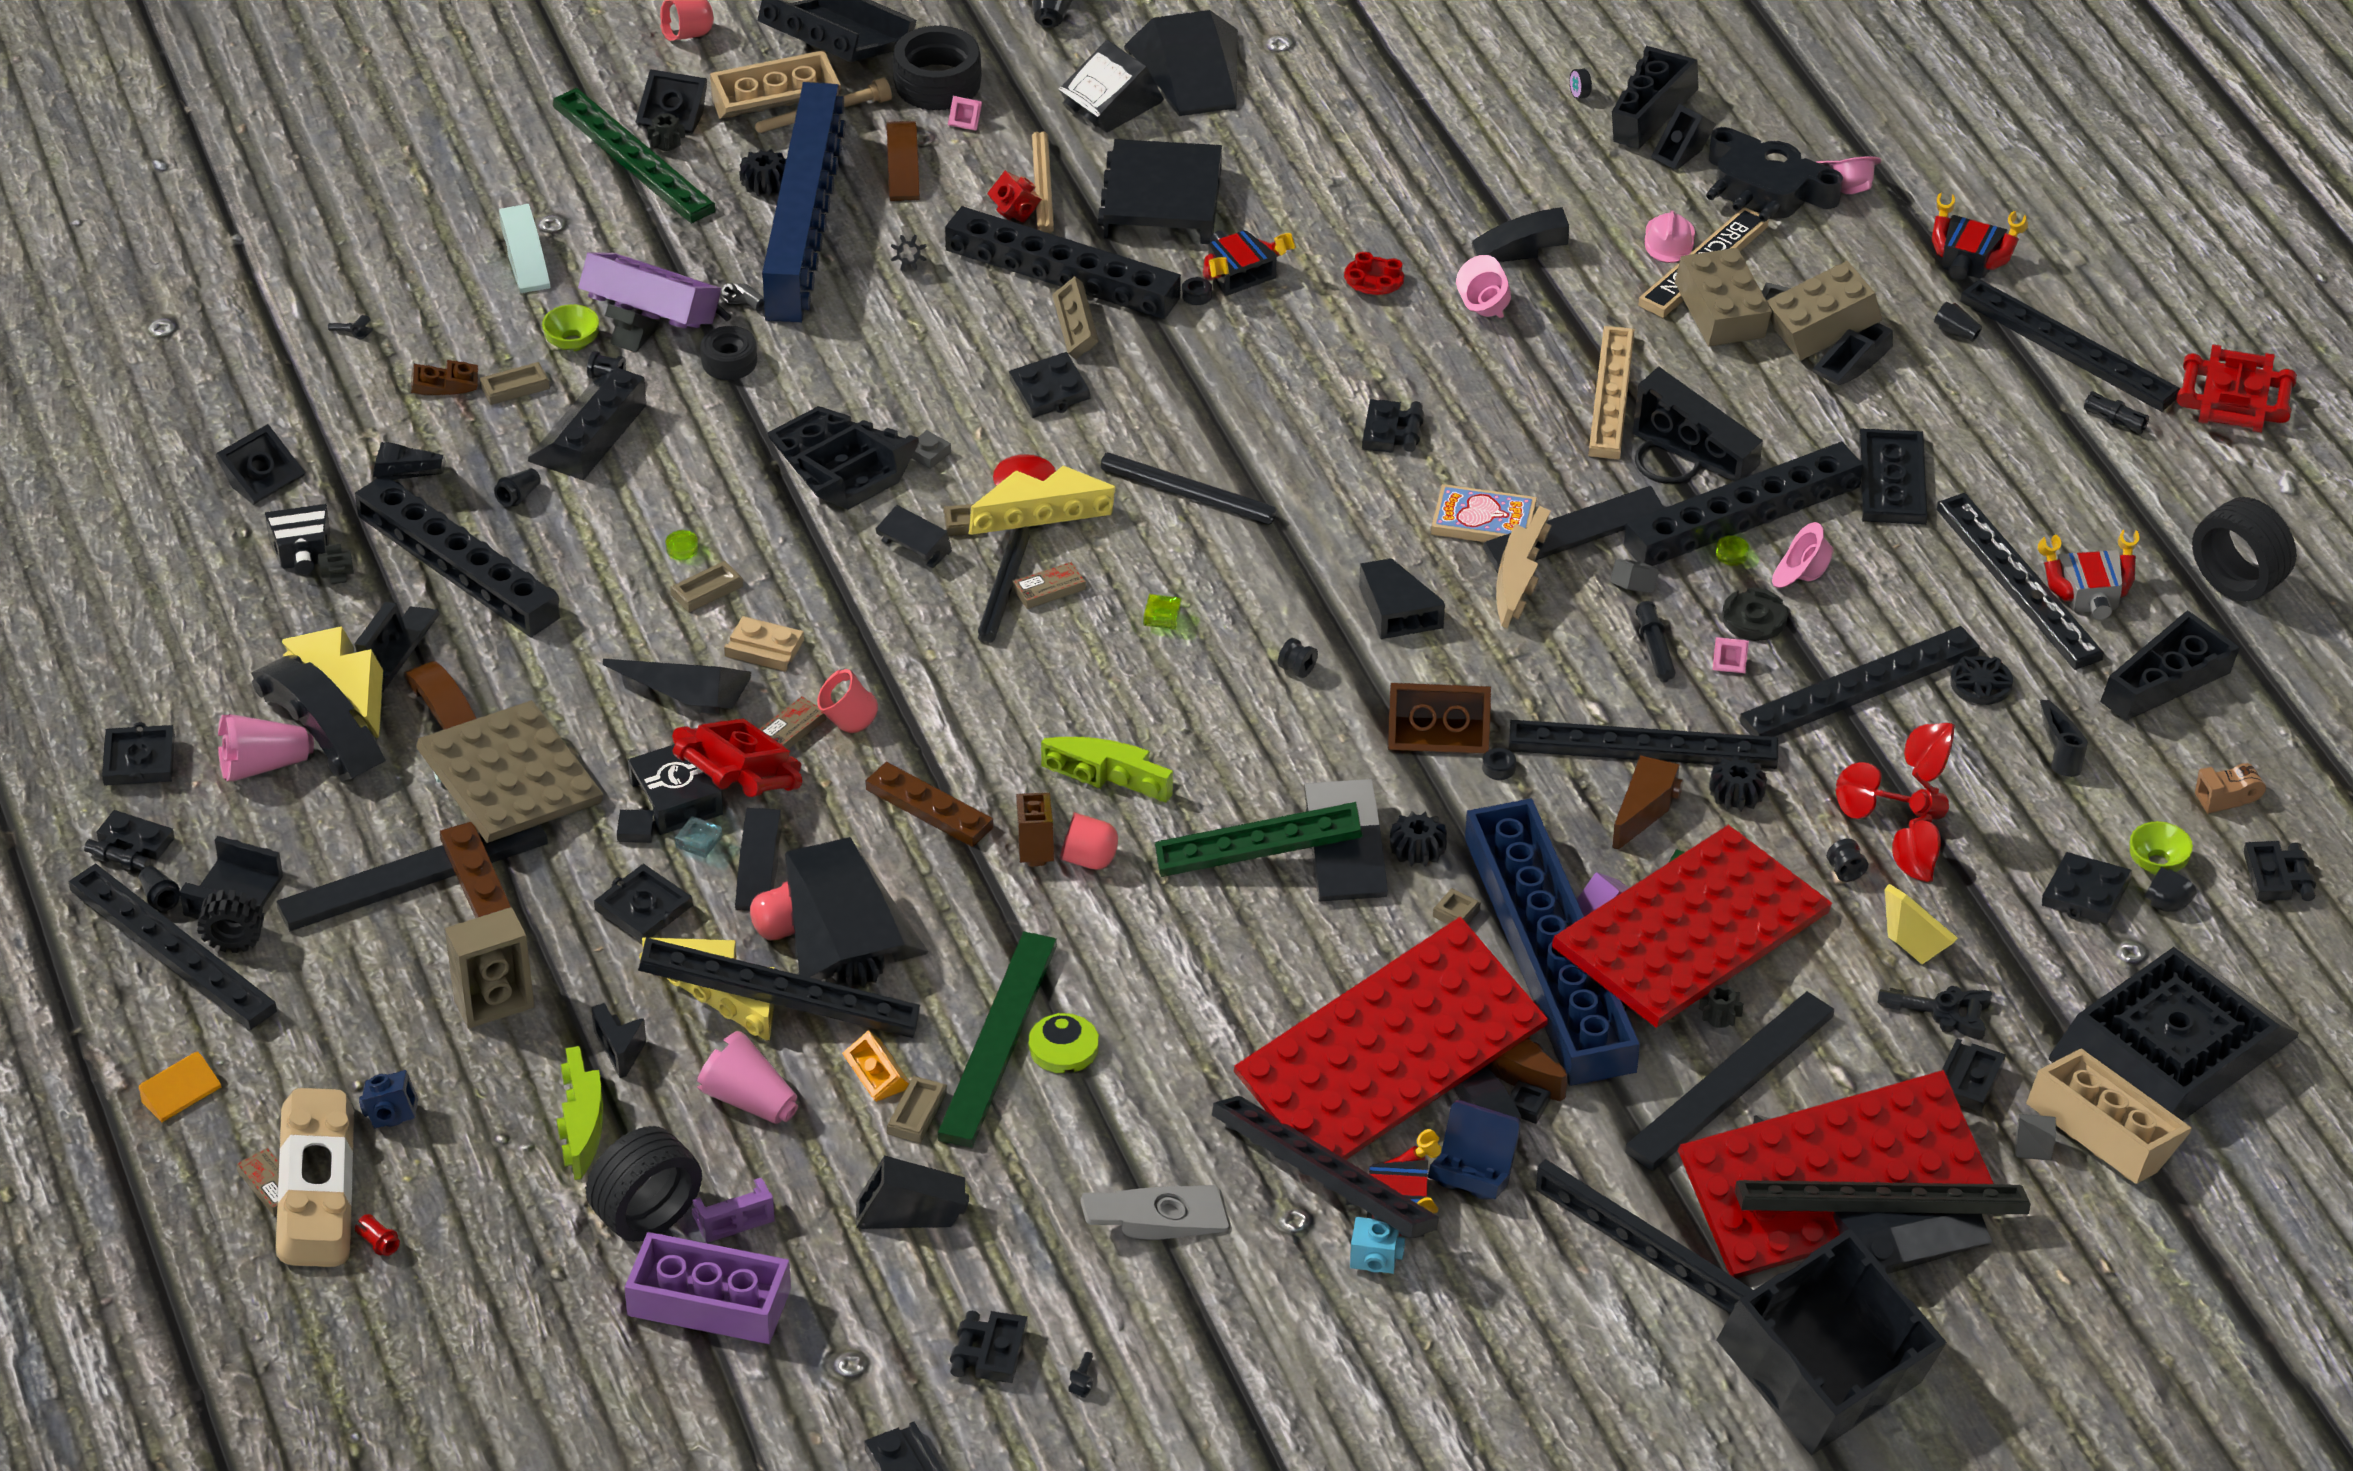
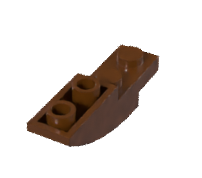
(1531, 1065)

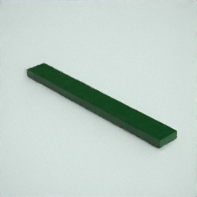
(634, 155)
(997, 1040)

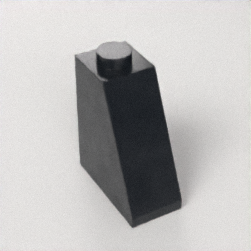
(1399, 600)
(910, 1197)

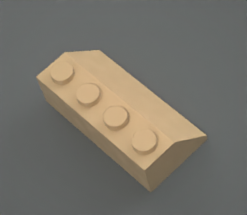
(768, 83)
(2107, 1115)

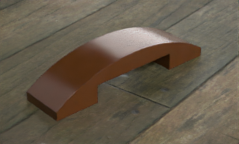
(903, 161)
(440, 694)

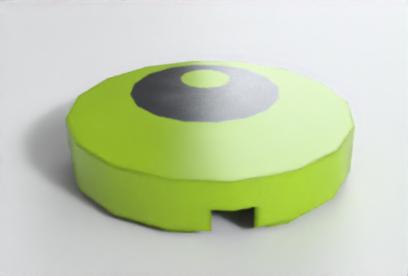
(1063, 1043)

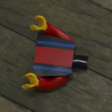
(1973, 246)
(1243, 260)
(1410, 1171)

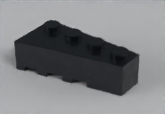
(1693, 427)
(2169, 666)

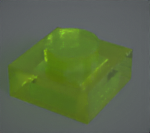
(1162, 611)

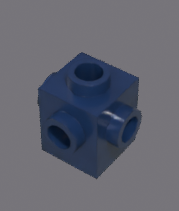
(389, 1099)

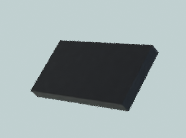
(1893, 476)

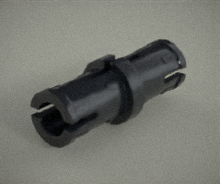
(2116, 412)

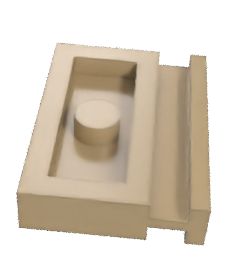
(764, 643)

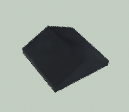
(674, 95)
(259, 465)

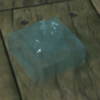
(698, 837)

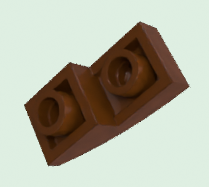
(454, 379)

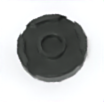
(1754, 614)

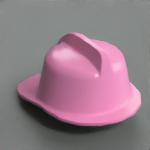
(1856, 172)
(1669, 237)
(1484, 286)
(1806, 557)

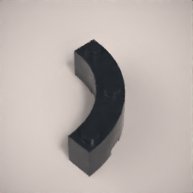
(322, 710)

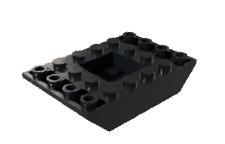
(2177, 1066)

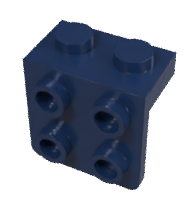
(1476, 1150)

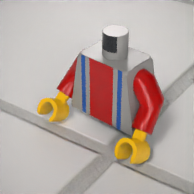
(2091, 579)

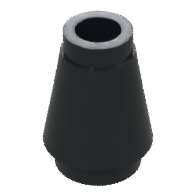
(1956, 321)
(516, 487)
(159, 889)

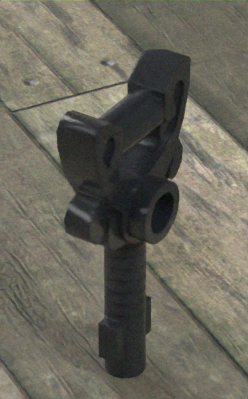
(1945, 1008)

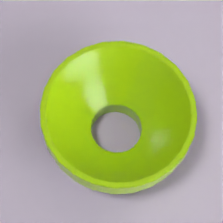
(570, 321)
(2160, 840)

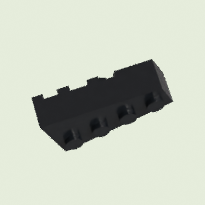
(1653, 95)

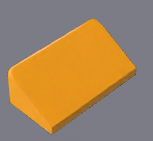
(875, 1067)
(178, 1086)

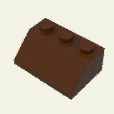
(1439, 718)

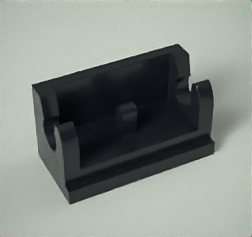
(915, 535)

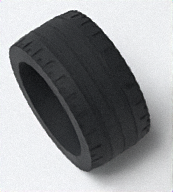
(936, 47)
(2263, 532)
(627, 1166)

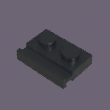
(1973, 1073)
(901, 1451)

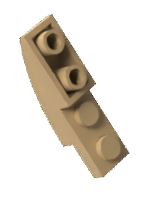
(1518, 567)

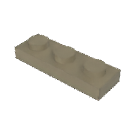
(1075, 318)

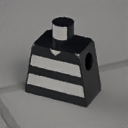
(299, 536)

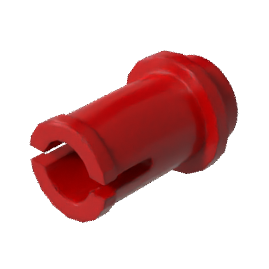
(383, 1240)

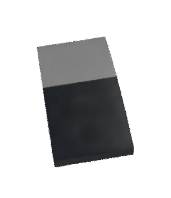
(1351, 866)

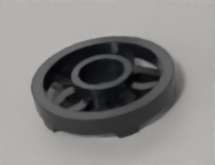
(1981, 679)

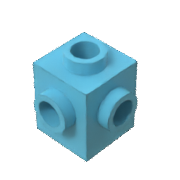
(1375, 1246)

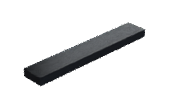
(1585, 524)

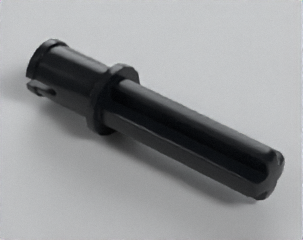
(1652, 632)

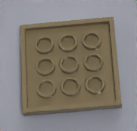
(509, 771)

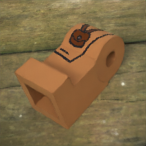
(2228, 787)

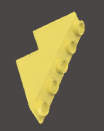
(1033, 502)
(355, 674)
(748, 1012)

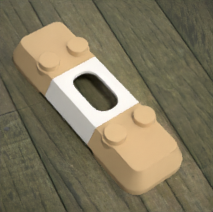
(315, 1217)

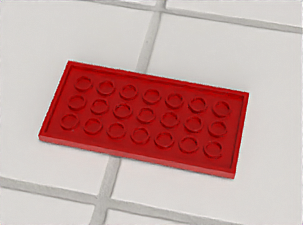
(1691, 925)
(1393, 1042)
(1881, 1135)

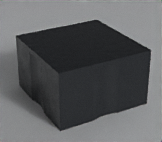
(1830, 1341)

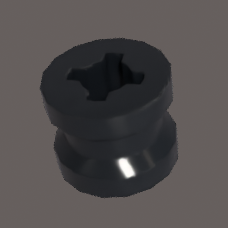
(1297, 657)
(1847, 860)

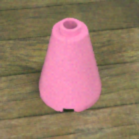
(259, 746)
(747, 1081)

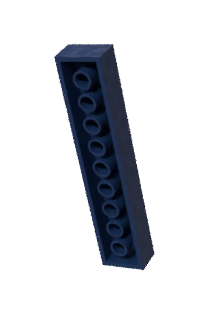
(803, 202)
(1533, 906)

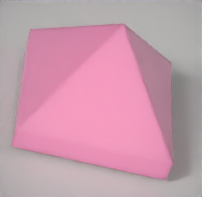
(965, 113)
(1730, 655)

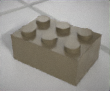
(1723, 297)
(1823, 310)
(489, 967)

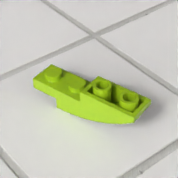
(1105, 760)
(581, 1113)

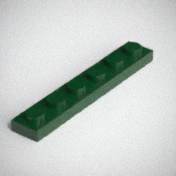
(1258, 839)

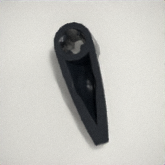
(2065, 739)

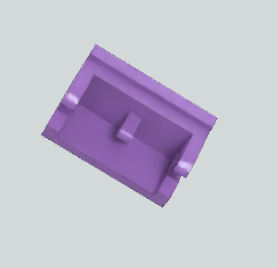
(735, 1213)

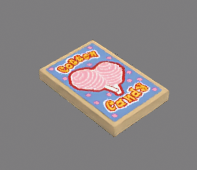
(1480, 513)

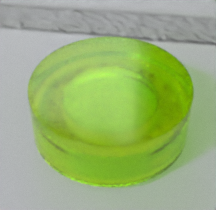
(682, 545)
(1732, 550)

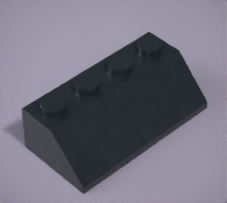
(592, 424)

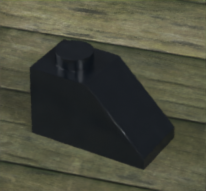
(1683, 138)

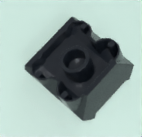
(404, 462)

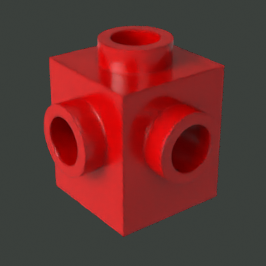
(1020, 196)

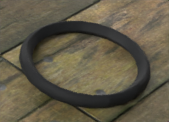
(1645, 472)

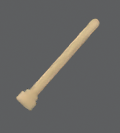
(877, 91)

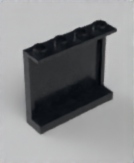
(840, 27)
(1161, 185)

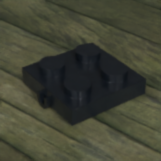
(1049, 384)
(138, 755)
(2087, 887)
(643, 902)

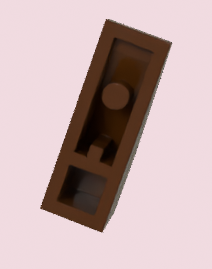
(1647, 798)
(1035, 828)

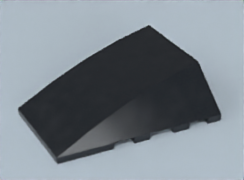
(1190, 60)
(843, 458)
(843, 910)

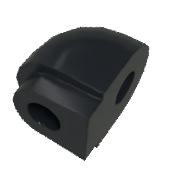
(2170, 891)

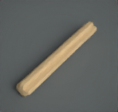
(1042, 181)

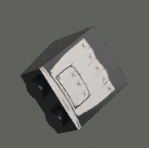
(1110, 88)

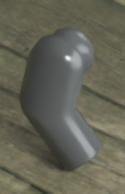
(742, 294)

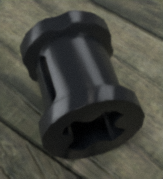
(601, 365)

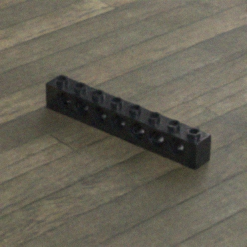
(1060, 259)
(1743, 504)
(458, 555)

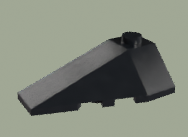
(692, 684)
(1914, 1238)

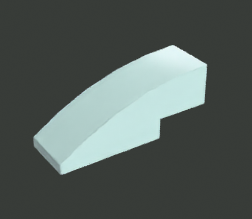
(524, 248)

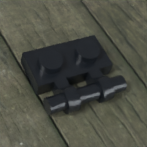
(1382, 425)
(134, 835)
(2269, 871)
(1000, 1348)

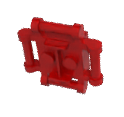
(2236, 389)
(739, 754)

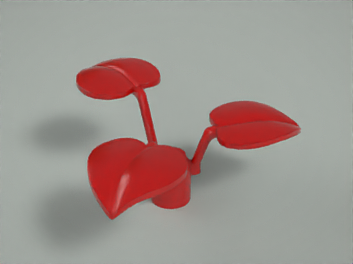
(1918, 846)

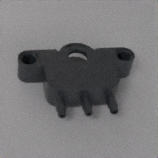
(1766, 185)

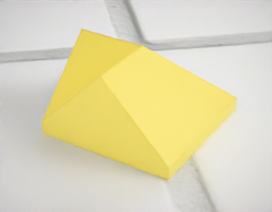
(1914, 927)

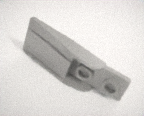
(1158, 1211)

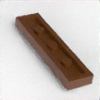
(929, 804)
(474, 869)

